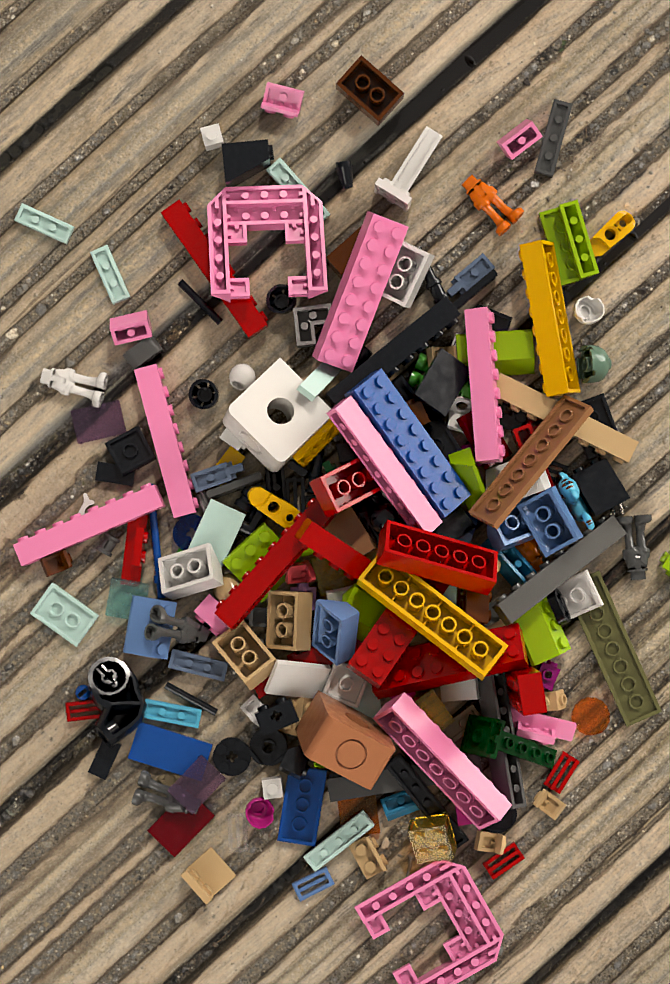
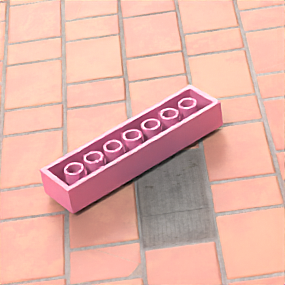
(360, 291)
(442, 761)

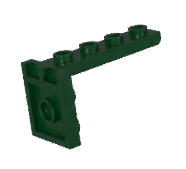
(486, 737)

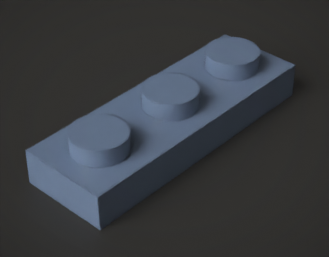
(198, 665)

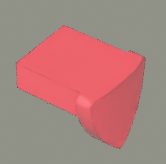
(300, 573)

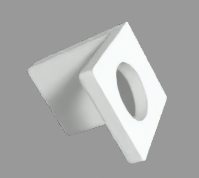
(455, 412)

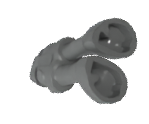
(635, 556)
(187, 630)
(169, 802)

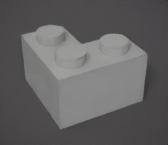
(305, 320)

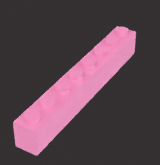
(484, 385)
(165, 440)
(383, 465)
(89, 525)

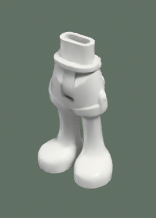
(65, 379)

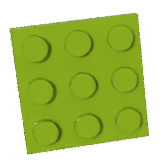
(246, 554)

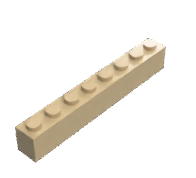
(591, 433)

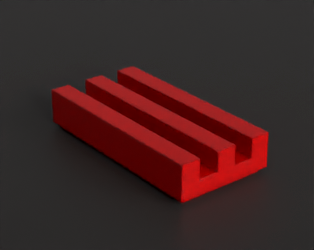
(78, 718)
(567, 776)
(505, 859)

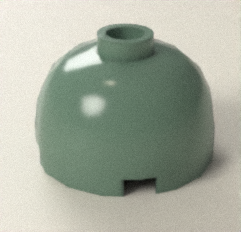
(593, 364)

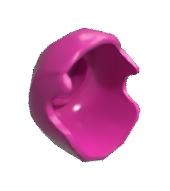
(259, 812)

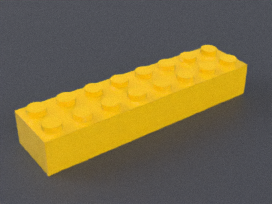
(549, 318)
(434, 617)

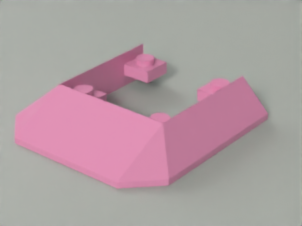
(263, 209)
(451, 884)

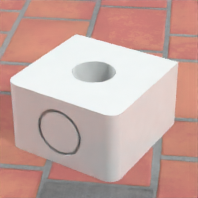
(268, 441)

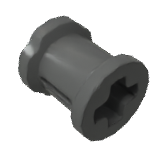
(108, 544)

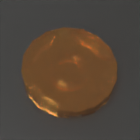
(590, 716)

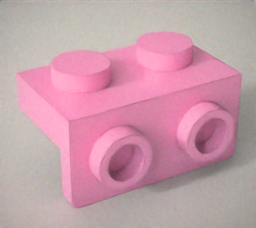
(282, 100)

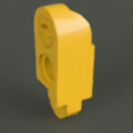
(599, 242)
(262, 498)

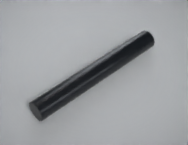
(200, 302)
(190, 698)

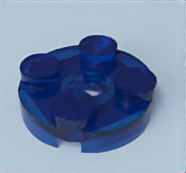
(182, 527)

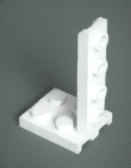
(397, 189)

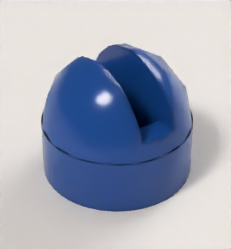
(85, 696)

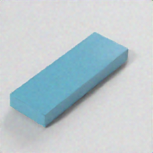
(173, 713)

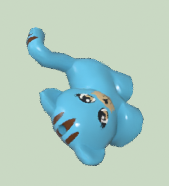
(571, 496)

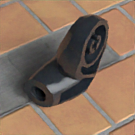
(118, 697)

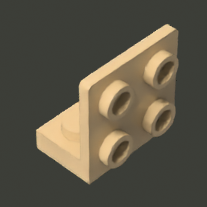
(208, 875)

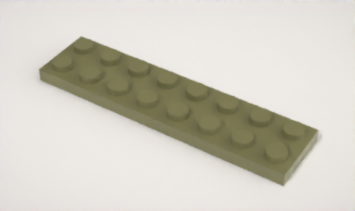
(618, 659)

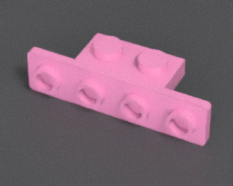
(542, 727)

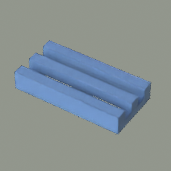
(327, 876)

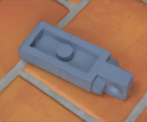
(470, 275)
(215, 475)

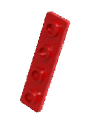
(134, 549)

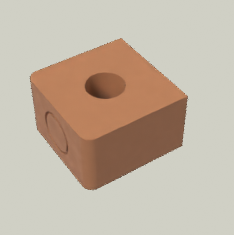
(344, 740)

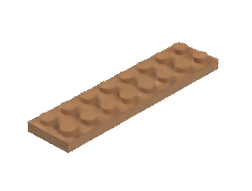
(530, 461)

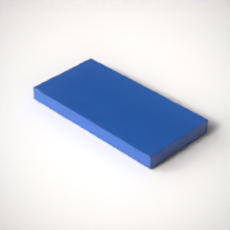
(167, 748)
(302, 808)

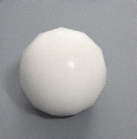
(242, 376)

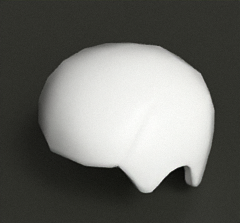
(588, 310)

